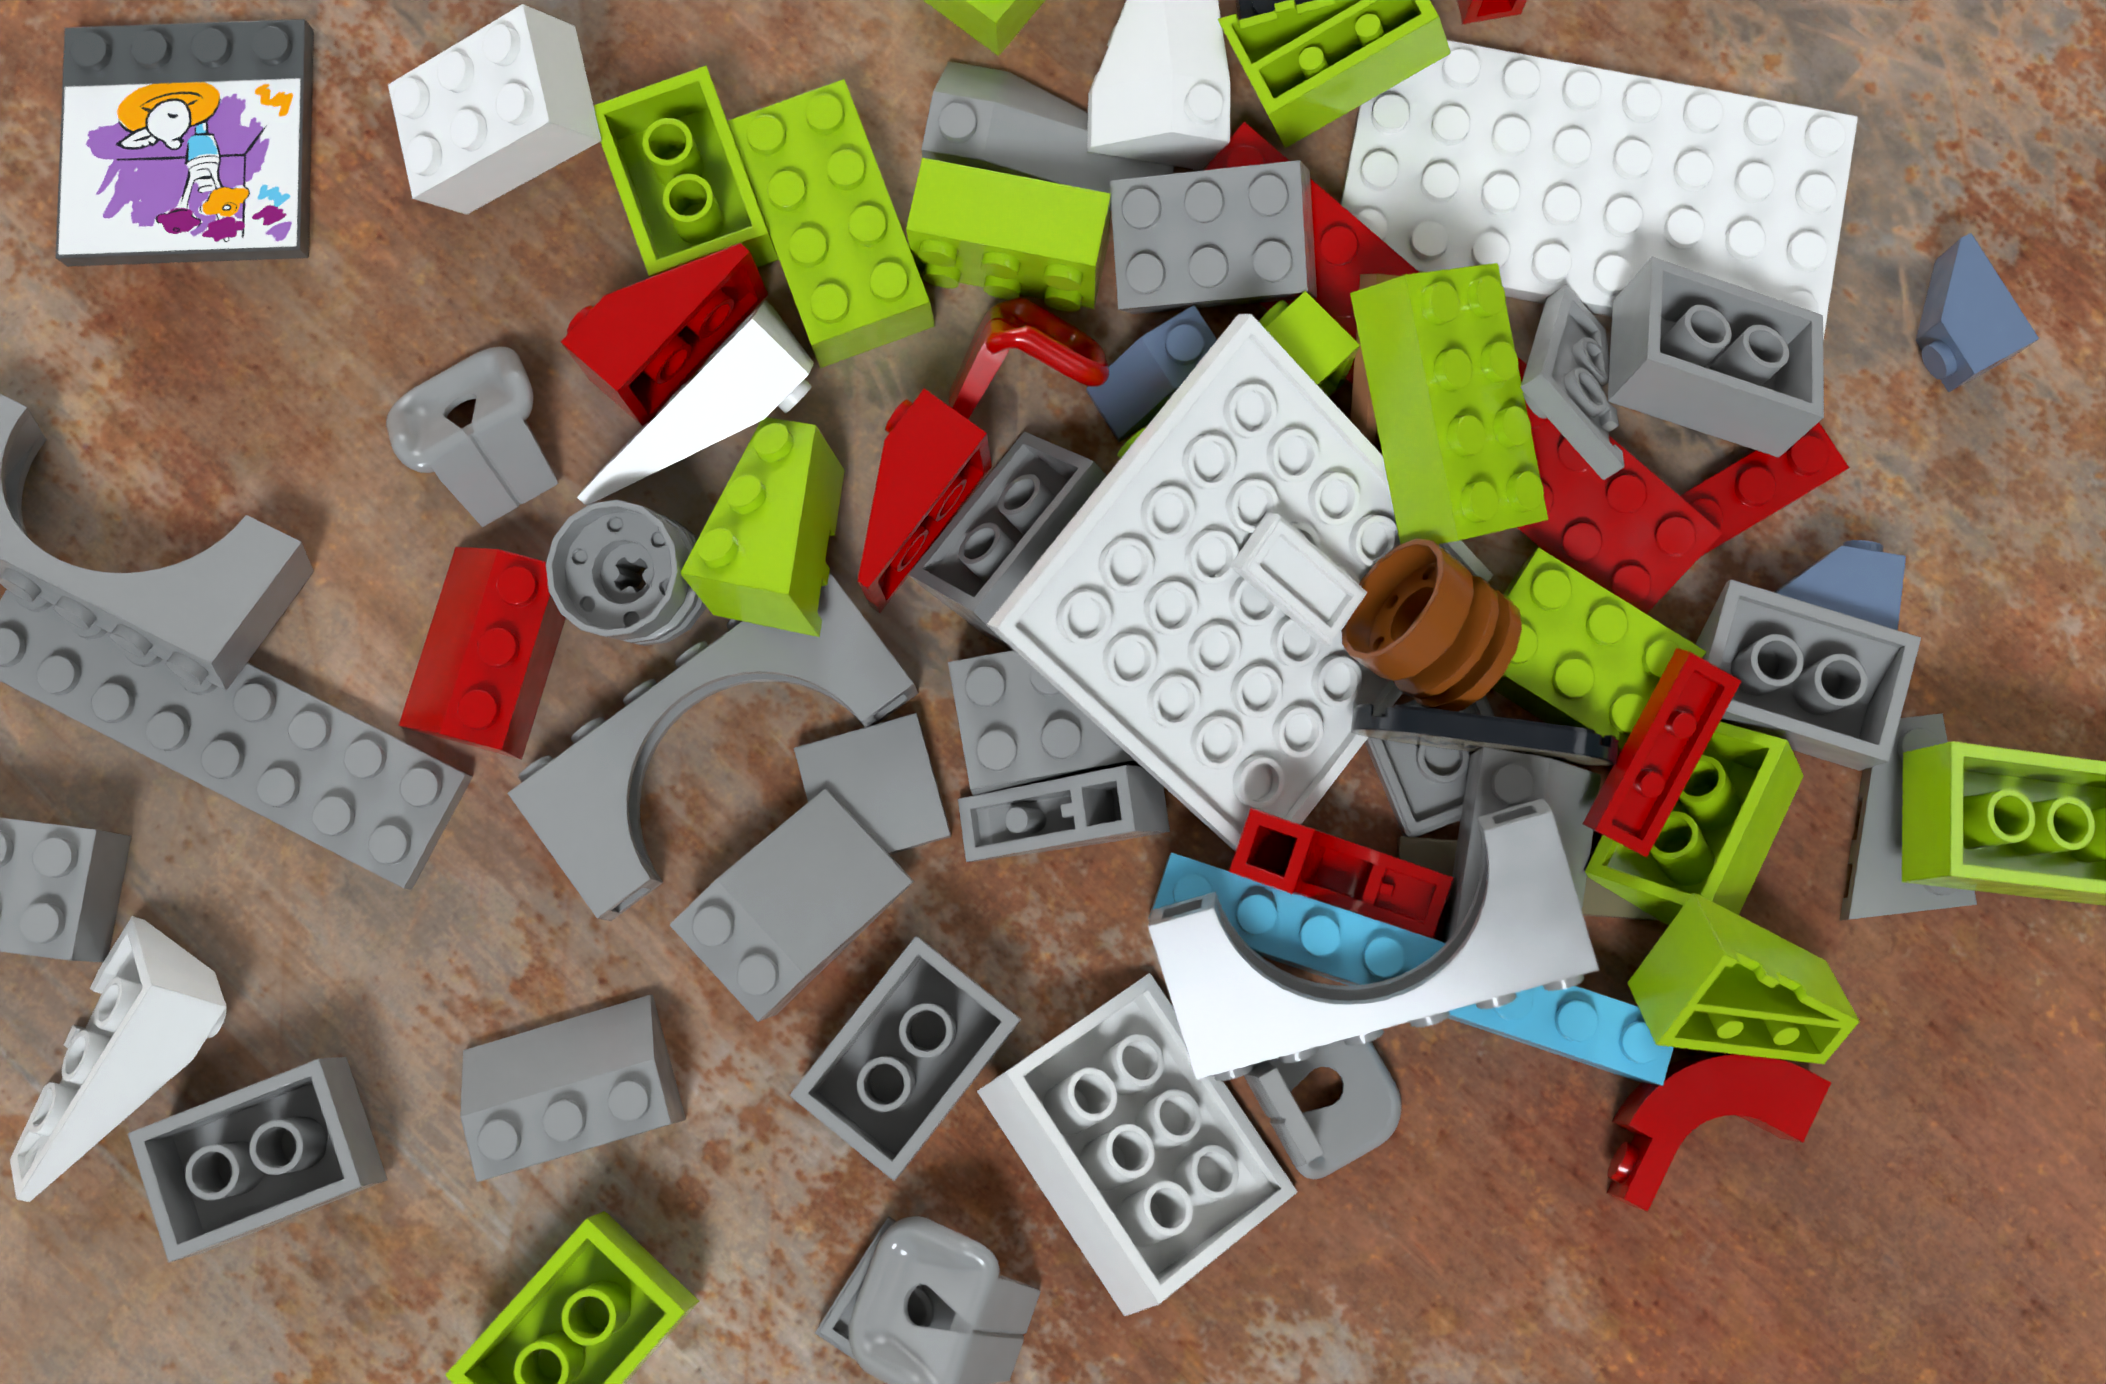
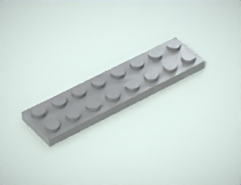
(251, 743)

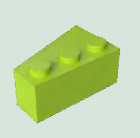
(1332, 56)
(771, 531)
(1739, 990)

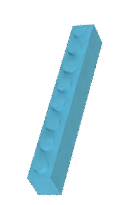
(1370, 951)

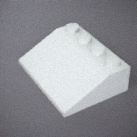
(1136, 1150)

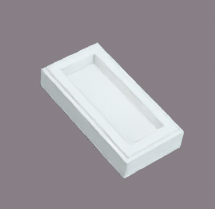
(1298, 578)

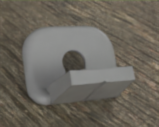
(492, 460)
(1338, 1133)
(965, 1275)

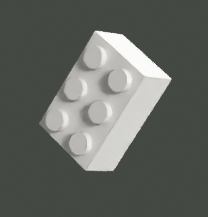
(494, 110)

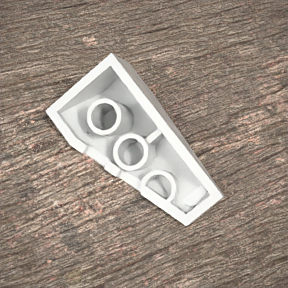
(1162, 85)
(734, 389)
(143, 1031)

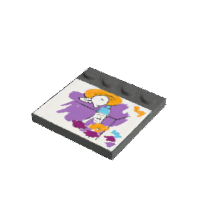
(185, 143)

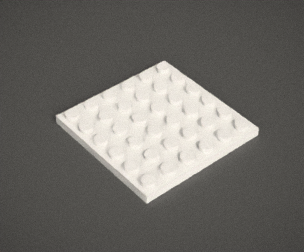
(1174, 645)

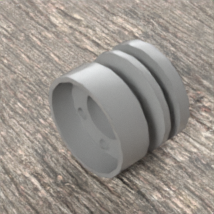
(596, 574)

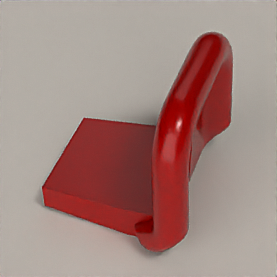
(1035, 332)

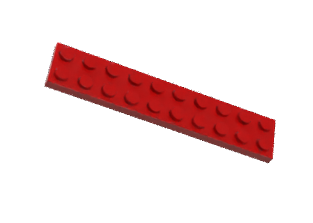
(1616, 531)

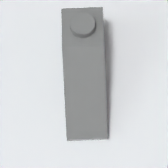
(1063, 814)

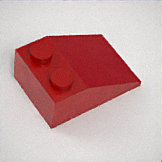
(663, 329)
(922, 481)

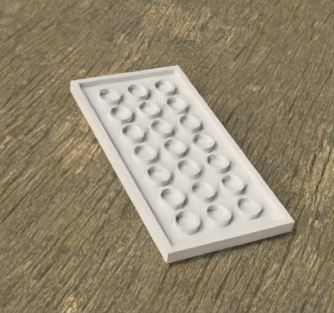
(1595, 173)

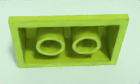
(1714, 831)

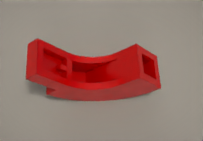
(1341, 873)
(1696, 1090)

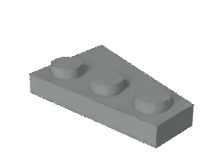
(1567, 380)
(1877, 852)

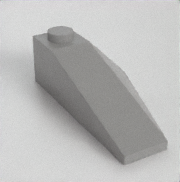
(1018, 129)

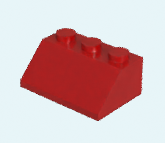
(486, 652)

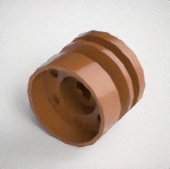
(1432, 627)

